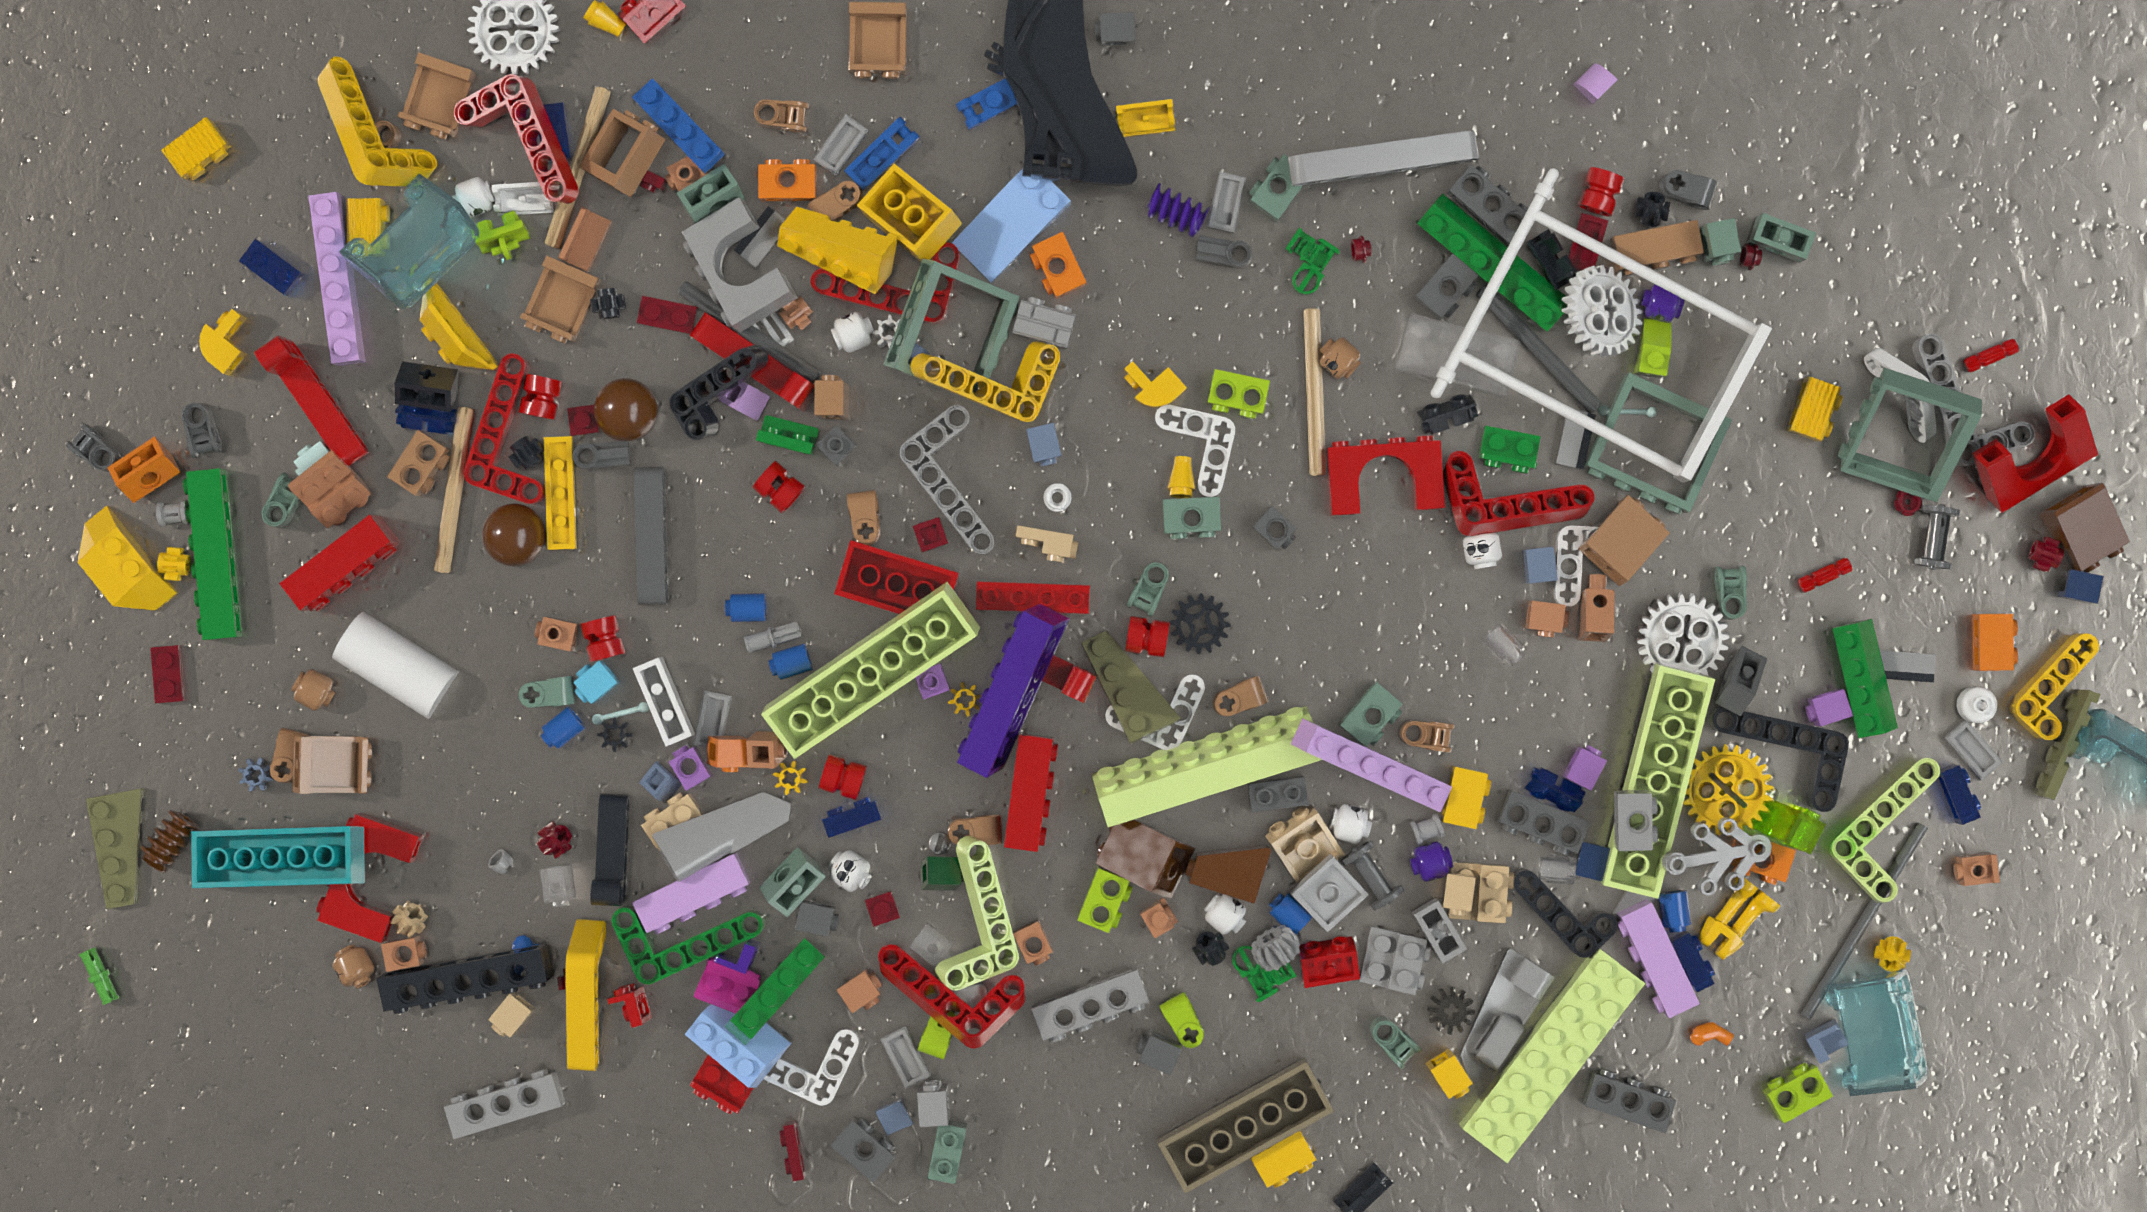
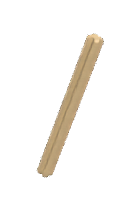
(586, 138)
(1314, 392)
(453, 490)

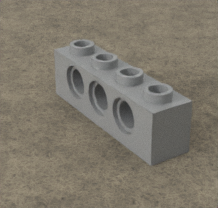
(1128, 981)
(464, 1123)

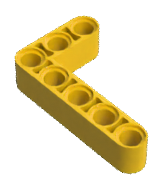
(358, 134)
(988, 389)
(582, 994)

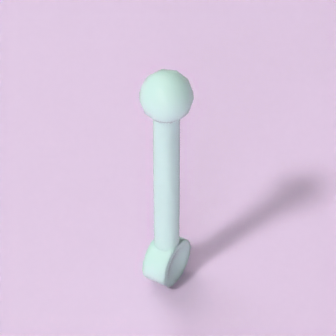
(1650, 412)
(597, 719)

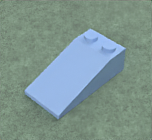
(1011, 223)

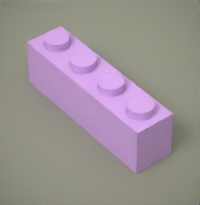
(695, 891)
(1658, 959)

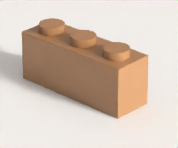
(1660, 245)
(831, 398)

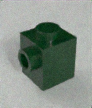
(941, 873)

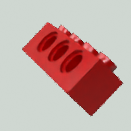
(1021, 596)

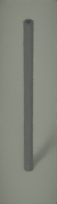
(1863, 922)

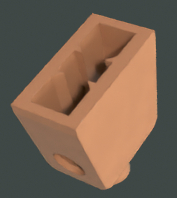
(1596, 622)

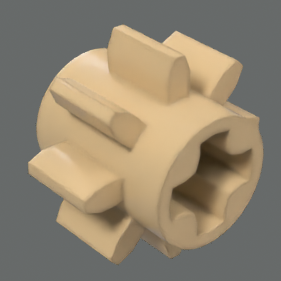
(409, 919)

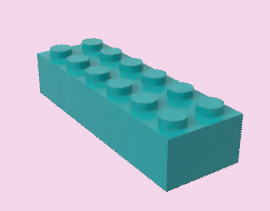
(278, 857)

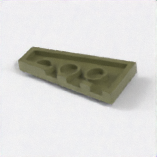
(1132, 696)

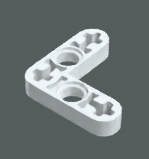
(1919, 413)
(1208, 433)
(1582, 534)
(1155, 738)
(813, 1080)

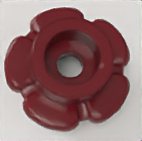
(1360, 249)
(1750, 256)
(1907, 510)

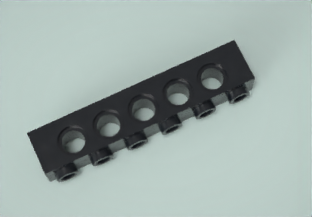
(533, 959)

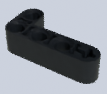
(720, 384)
(611, 850)
(1558, 909)

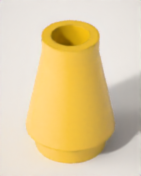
(603, 18)
(1181, 480)

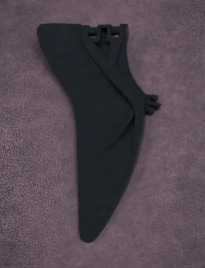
(1057, 96)

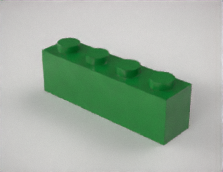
(1865, 678)
(774, 991)

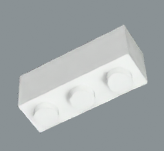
(664, 701)

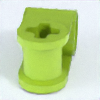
(1180, 1016)
(935, 1039)

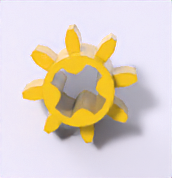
(173, 563)
(960, 706)
(789, 785)
(1892, 954)

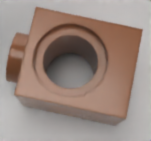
(1033, 930)
(392, 956)

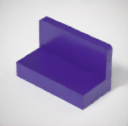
(746, 958)

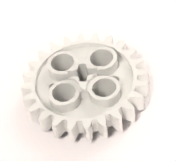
(513, 55)
(1602, 311)
(1707, 642)

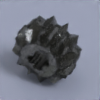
(1444, 1003)

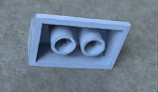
(746, 1062)

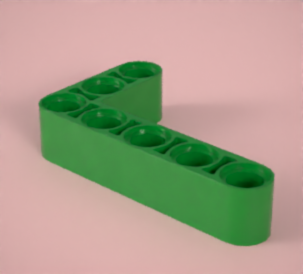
(684, 948)

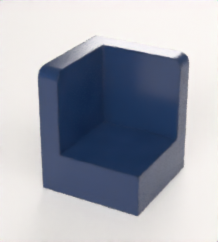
(2082, 587)
(1592, 861)

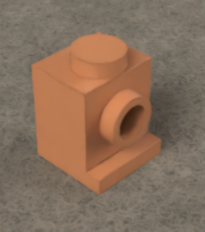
(674, 178)
(1988, 866)
(1159, 917)

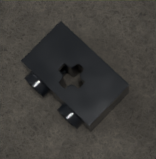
(426, 386)

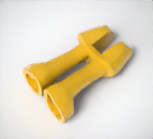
(1715, 925)

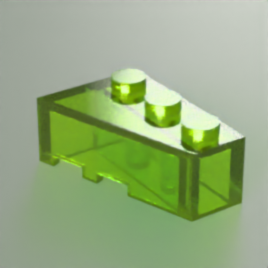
(1791, 826)

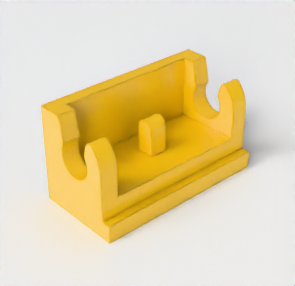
(1146, 118)

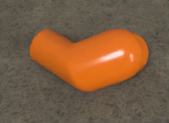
(1709, 1031)

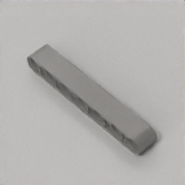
(1383, 158)

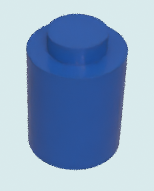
(746, 607)
(790, 662)
(562, 728)
(1675, 910)
(1289, 912)

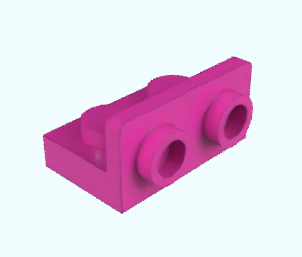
(726, 986)

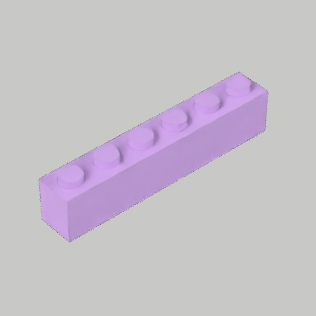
(336, 279)
(1371, 765)

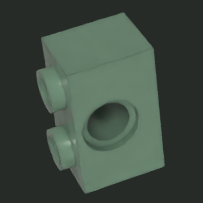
(710, 193)
(1265, 199)
(1781, 237)
(1720, 241)
(1206, 507)
(1355, 720)
(792, 882)
(947, 1152)

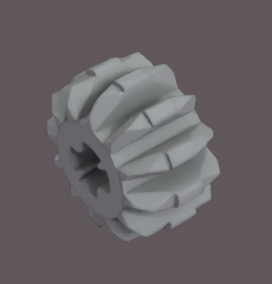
(1275, 948)

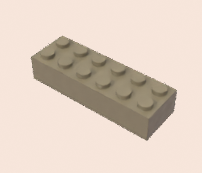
(1244, 1125)

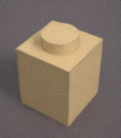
(1459, 893)
(511, 1015)

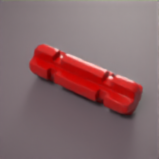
(1991, 355)
(1825, 575)

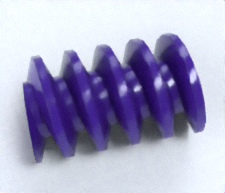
(1176, 210)

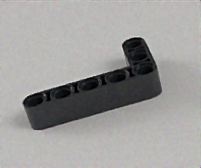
(1792, 739)

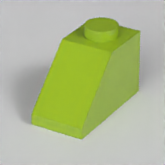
(1654, 348)

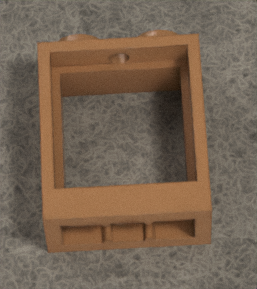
(636, 161)

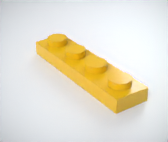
(560, 493)

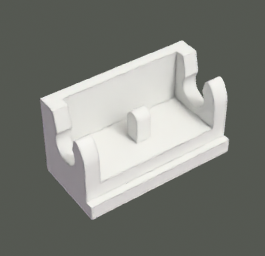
(521, 198)

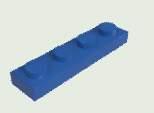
(678, 125)

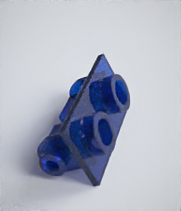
(436, 420)
(1566, 797)

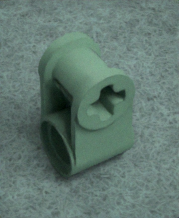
(281, 498)
(1731, 589)
(1148, 590)
(552, 692)
(1396, 1044)

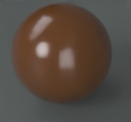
(625, 409)
(513, 534)

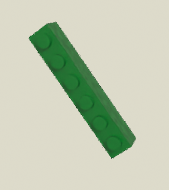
(1483, 254)
(213, 554)

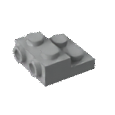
(1394, 960)

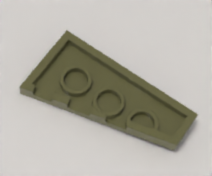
(2066, 743)
(116, 835)

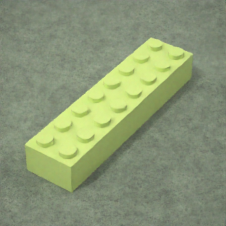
(871, 670)
(1663, 765)
(1201, 767)
(1551, 1054)

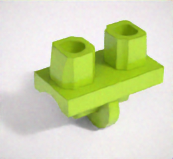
(503, 238)

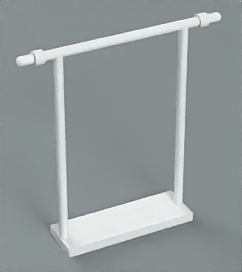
(1723, 399)

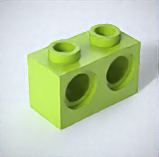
(1239, 385)
(1097, 897)
(1800, 1100)

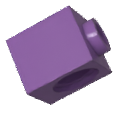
(932, 681)
(1828, 707)
(1585, 767)
(689, 780)

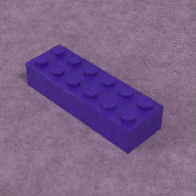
(1012, 690)

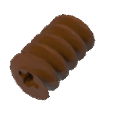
(168, 842)

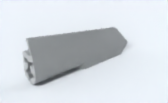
(720, 832)
(1503, 1015)

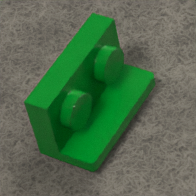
(788, 435)
(1509, 448)

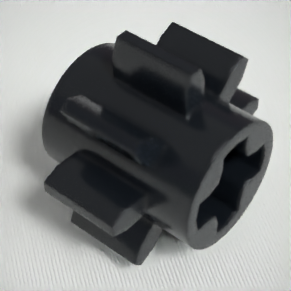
(1652, 209)
(608, 303)
(526, 453)
(607, 734)
(1210, 948)

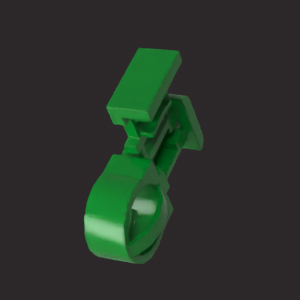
(1314, 254)
(1260, 978)

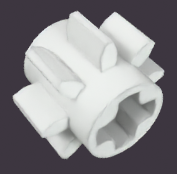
(883, 328)

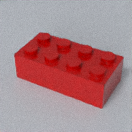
(340, 563)
(888, 578)
(1029, 792)

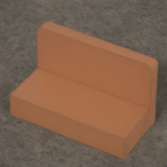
(585, 239)

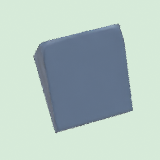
(660, 782)
(894, 1116)

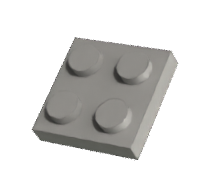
(1329, 892)

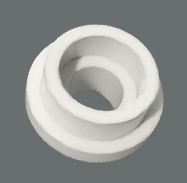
(1057, 507)

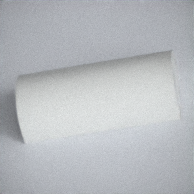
(394, 664)

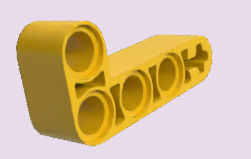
(2057, 683)

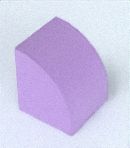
(1595, 82)
(746, 400)

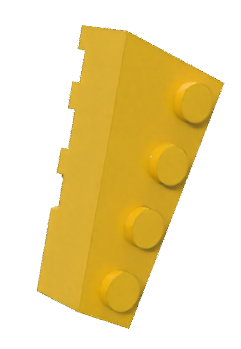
(839, 248)

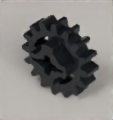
(1211, 629)

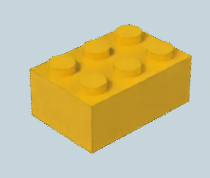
(912, 212)

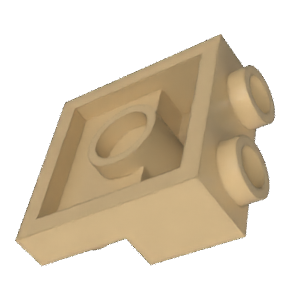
(1055, 544)
(680, 809)
(1303, 842)
(1490, 891)

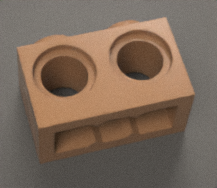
(413, 459)

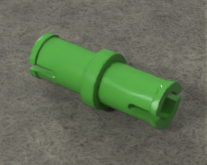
(99, 975)

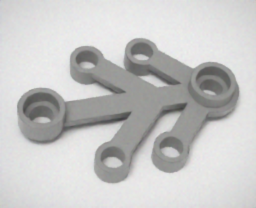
(1721, 855)

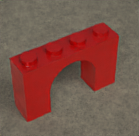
(2068, 448)
(1420, 457)
(342, 906)

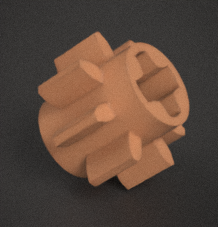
(796, 313)

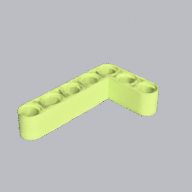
(1877, 824)
(985, 920)

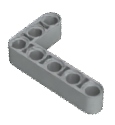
(1944, 417)
(943, 482)

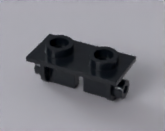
(1545, 250)
(1459, 408)
(1363, 1190)

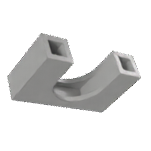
(709, 242)

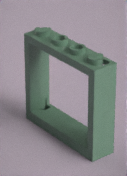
(918, 304)
(1898, 477)
(1625, 481)

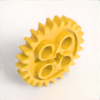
(1744, 772)

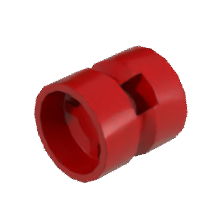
(1601, 188)
(540, 396)
(785, 494)
(1147, 636)
(602, 638)
(842, 777)

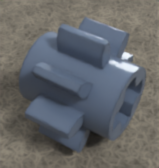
(250, 770)

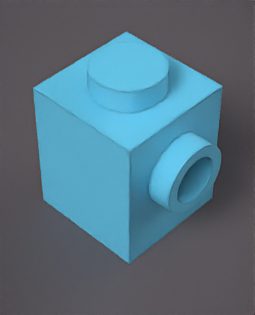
(595, 682)

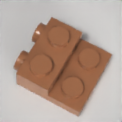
(330, 489)

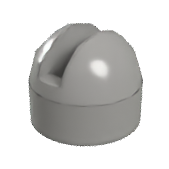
(934, 840)
(500, 861)

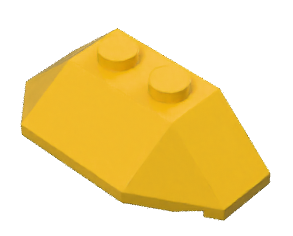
(453, 333)
(121, 565)

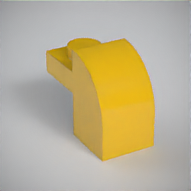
(216, 342)
(1157, 393)

